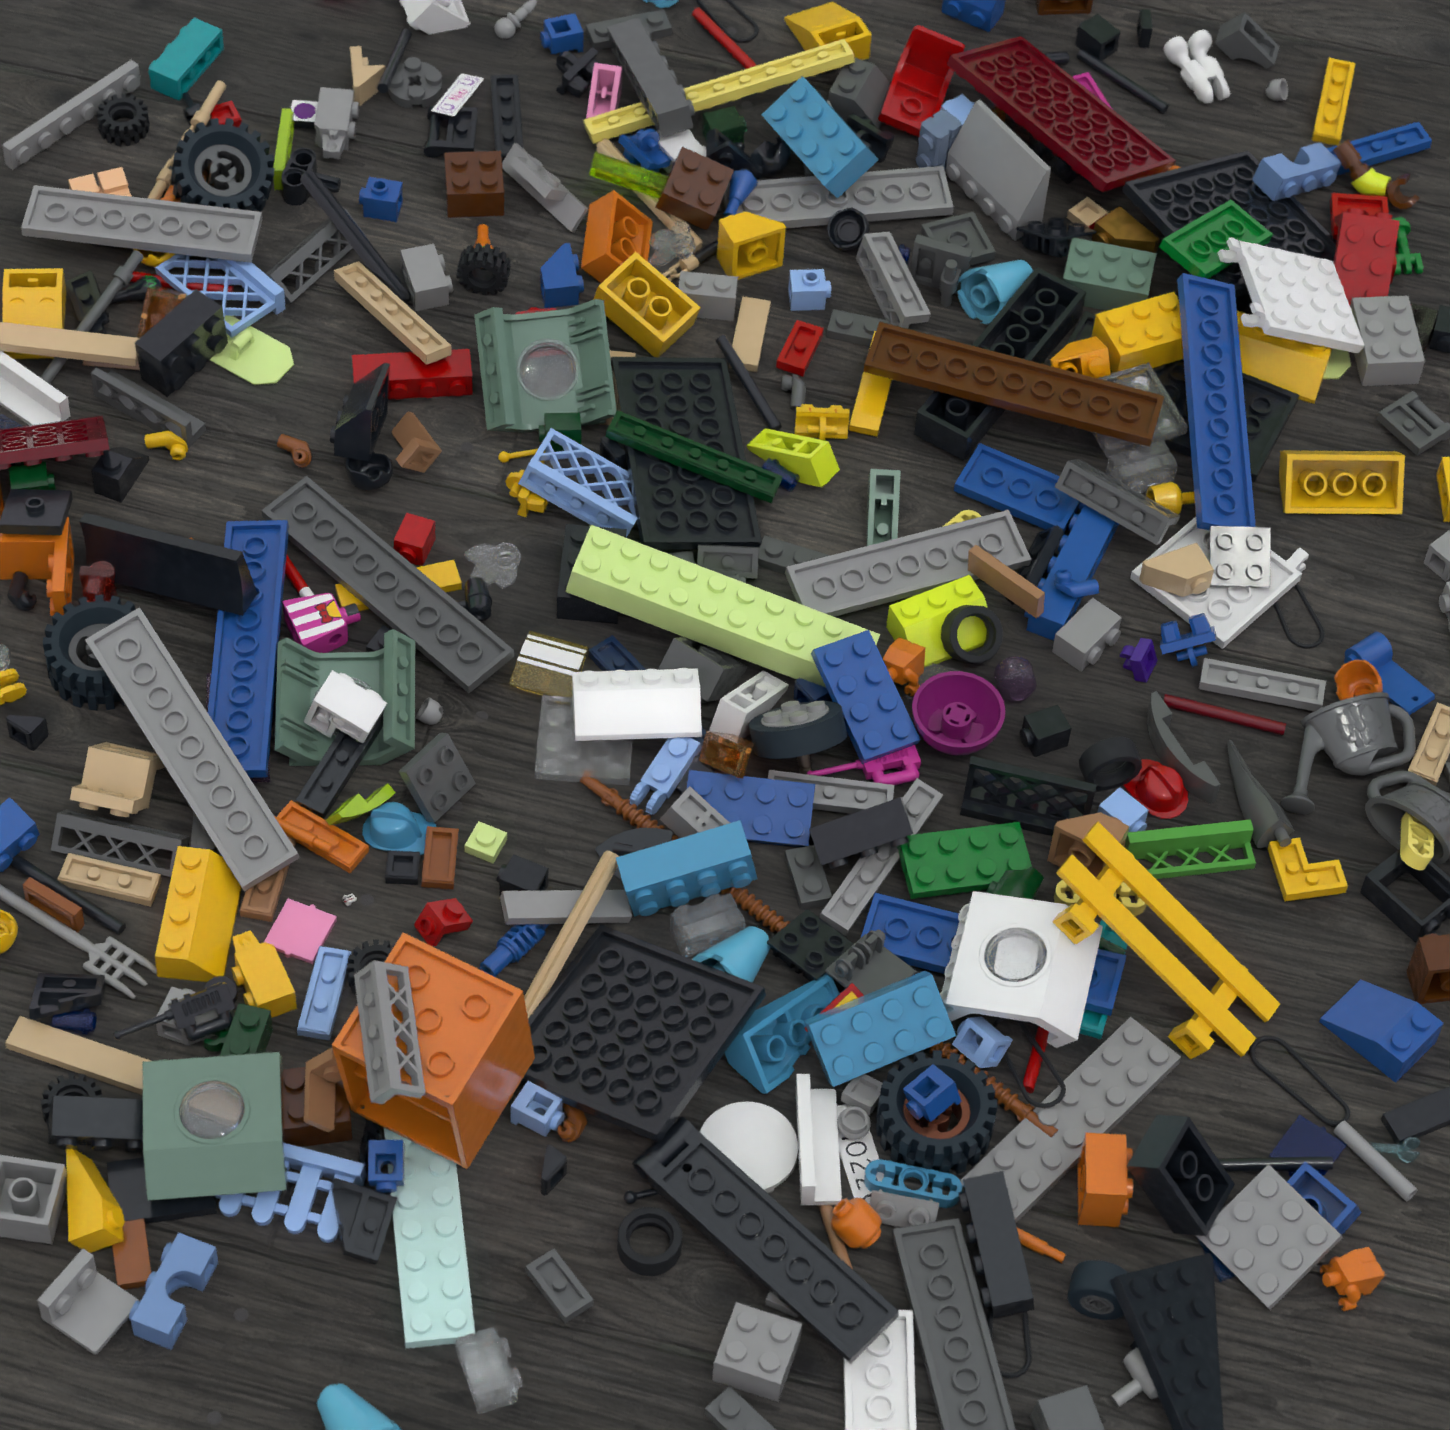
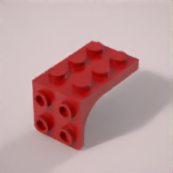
(919, 80)
(1365, 252)

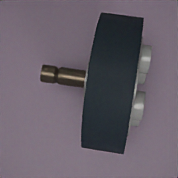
(798, 731)

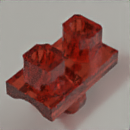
(98, 580)

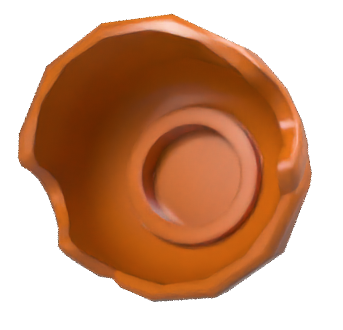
(1356, 679)

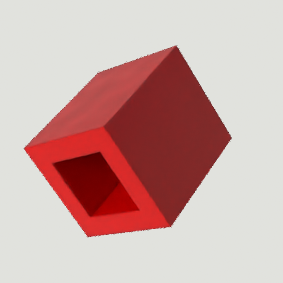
(415, 538)

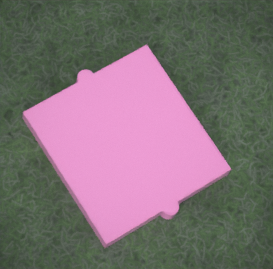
(300, 930)

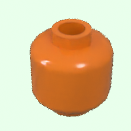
(856, 1223)

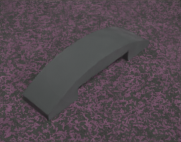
(1196, 778)

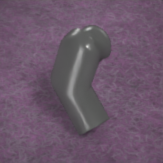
(797, 388)

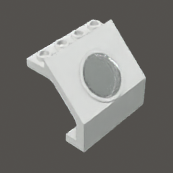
(1019, 965)

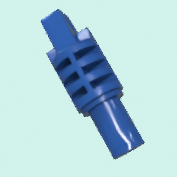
(513, 947)

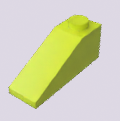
(802, 455)

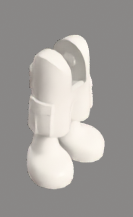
(1203, 72)

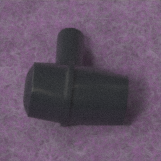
(477, 599)

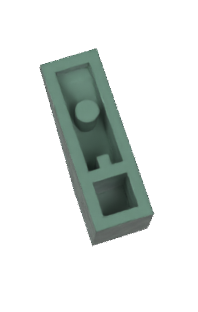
(882, 505)

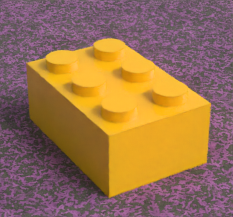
(647, 305)
(1141, 333)

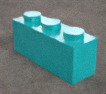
(186, 58)

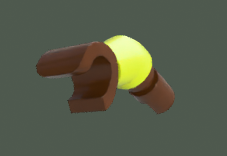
(1369, 181)

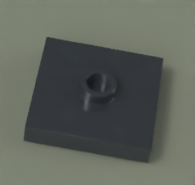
(35, 512)

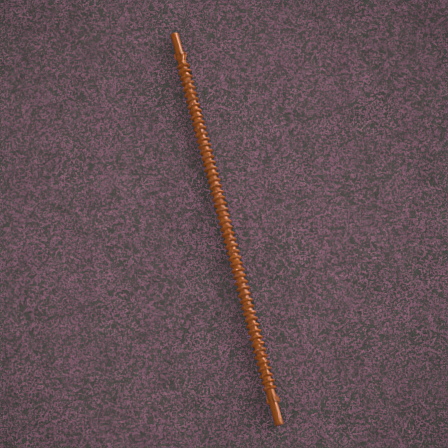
(611, 798)

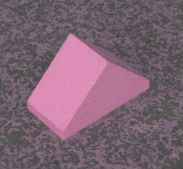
(604, 89)

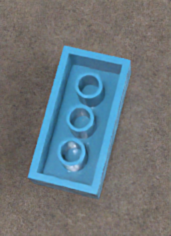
(820, 137)
(687, 869)
(879, 1028)

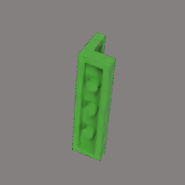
(1188, 842)

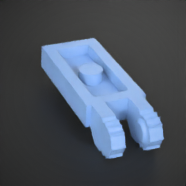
(665, 772)

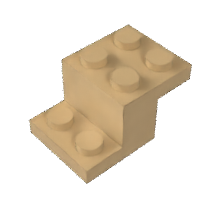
(117, 779)

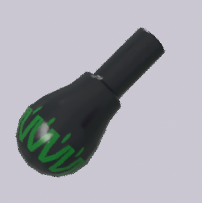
(137, 290)

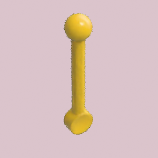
(505, 456)

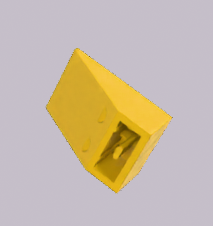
(830, 24)
(34, 299)

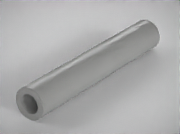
(1375, 1160)

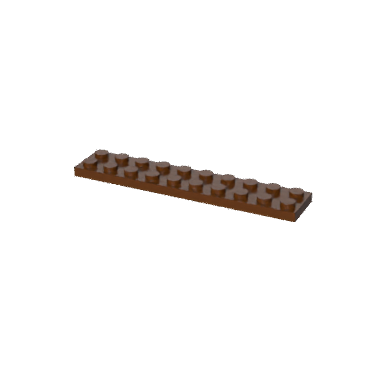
(1014, 384)

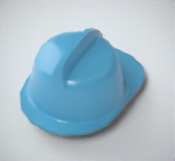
(396, 828)

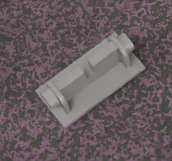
(903, 1210)

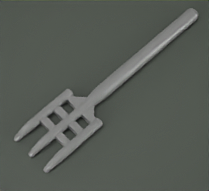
(96, 951)

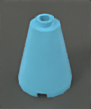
(990, 287)
(738, 954)
(346, 1410)

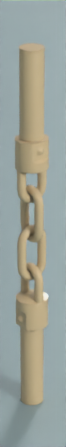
(163, 180)

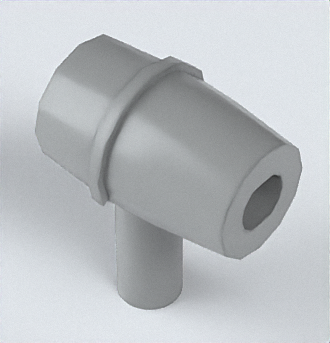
(1141, 1382)

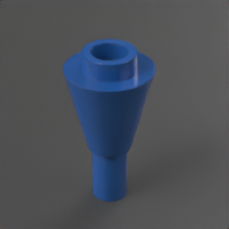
(741, 186)

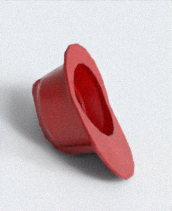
(1159, 790)

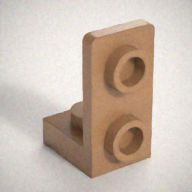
(417, 444)
(320, 1086)

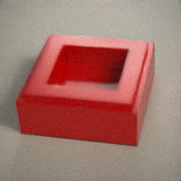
(224, 111)

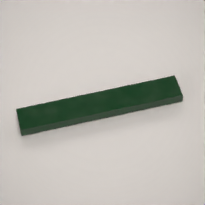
(694, 456)

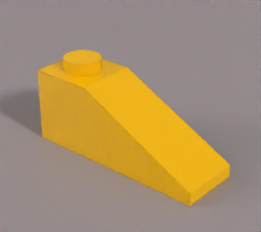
(93, 1211)

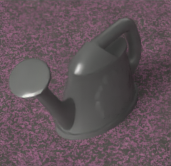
(1355, 737)
(1418, 799)

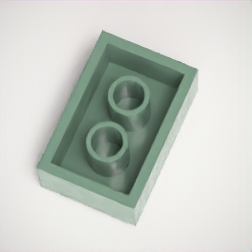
(1109, 273)

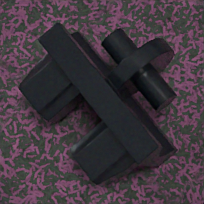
(876, 140)

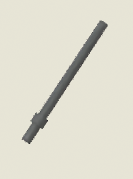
(121, 277)

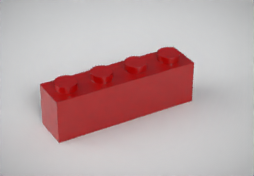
(415, 379)

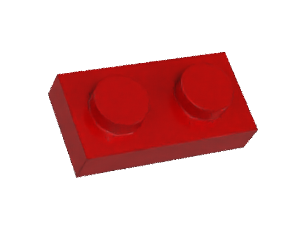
(799, 348)

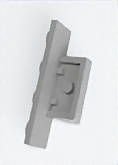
(544, 187)

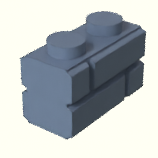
(936, 139)

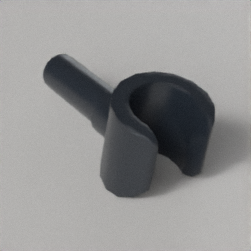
(192, 107)

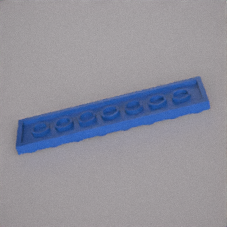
(925, 935)

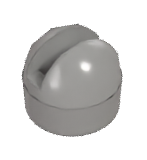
(1277, 89)
(430, 712)

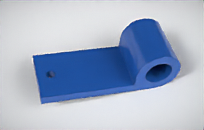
(1399, 684)

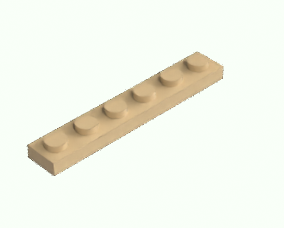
(392, 312)

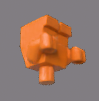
(905, 663)
(1352, 1275)

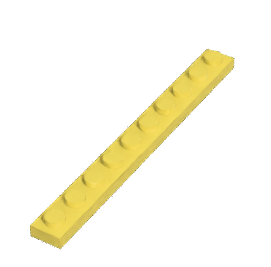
(728, 88)

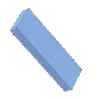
(324, 993)

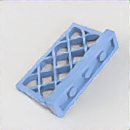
(242, 273)
(576, 497)

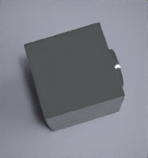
(1067, 1412)

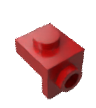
(442, 918)

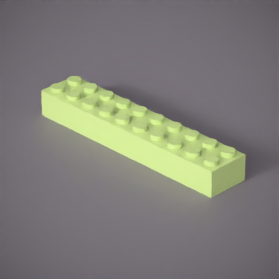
(704, 605)

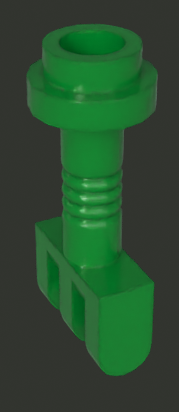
(1404, 257)

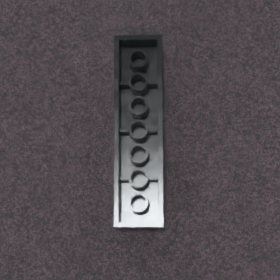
(1024, 328)

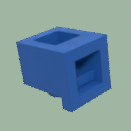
(562, 34)
(931, 1094)
(382, 1153)

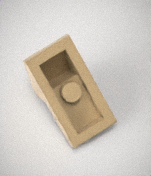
(364, 77)

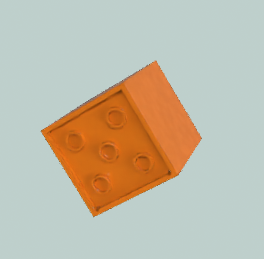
(470, 1047)

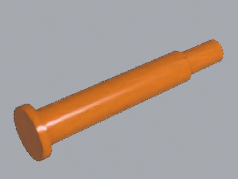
(304, 836)
(1039, 1246)

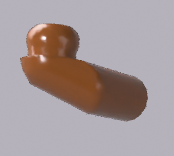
(299, 449)
(573, 1125)

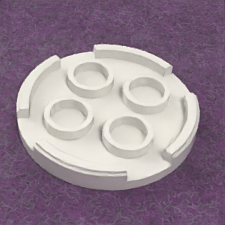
(755, 1140)

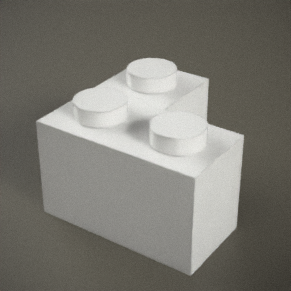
(344, 707)

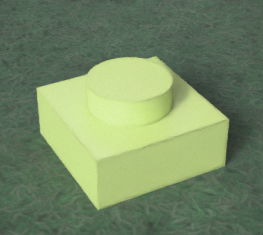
(485, 842)

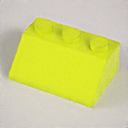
(922, 616)

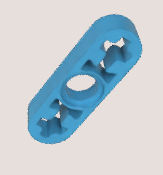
(906, 1171)

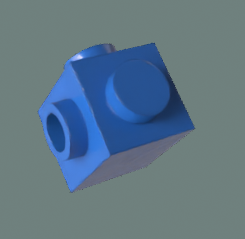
(382, 199)

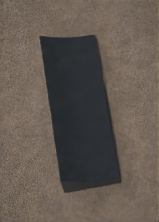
(170, 564)

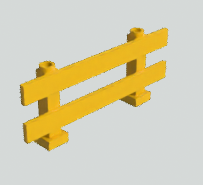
(1209, 1006)

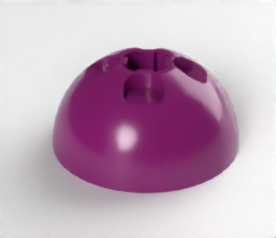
(958, 712)

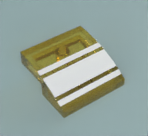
(547, 665)

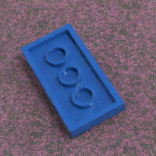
(1016, 487)
(868, 696)
(768, 808)

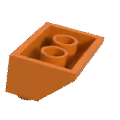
(613, 234)

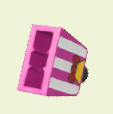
(319, 621)

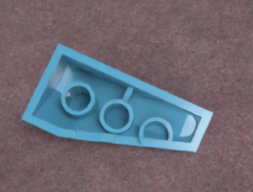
(777, 1035)

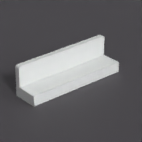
(29, 395)
(817, 1144)

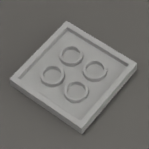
(1270, 1237)

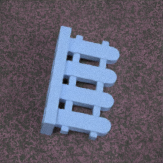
(312, 1168)

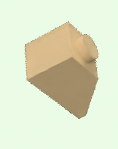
(1178, 571)

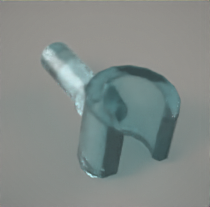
(1402, 1150)

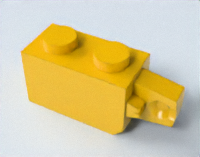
(262, 975)

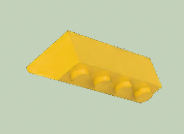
(1283, 361)
(1342, 482)
(197, 917)

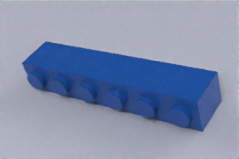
(1080, 555)

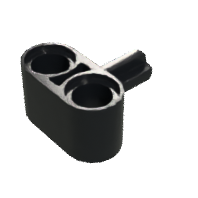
(299, 162)

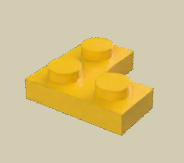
(1304, 880)

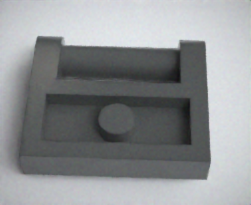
(1411, 428)

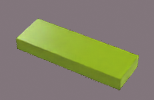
(283, 146)

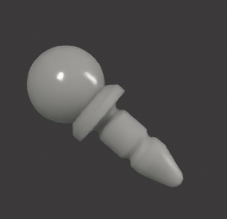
(506, 27)

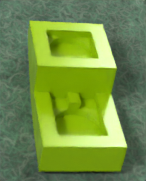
(357, 805)

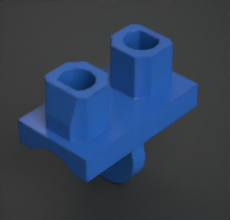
(644, 149)
(1200, 634)

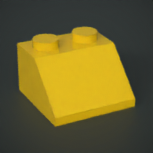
(750, 244)

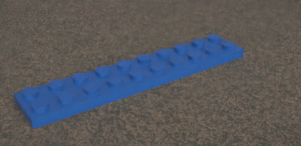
(1215, 403)
(247, 647)

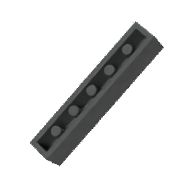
(651, 77)

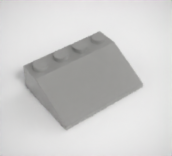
(998, 171)

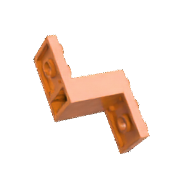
(41, 558)

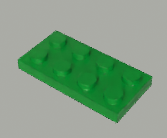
(1199, 242)
(962, 859)

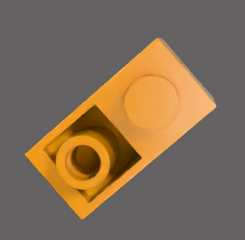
(1084, 357)

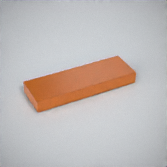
(347, 849)

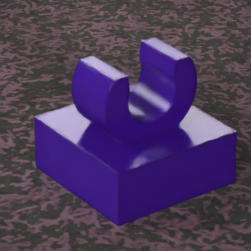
(1140, 659)

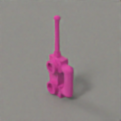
(905, 760)

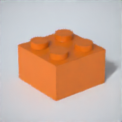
(1103, 1179)

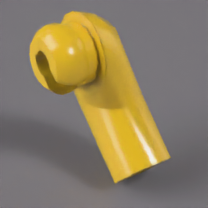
(168, 439)

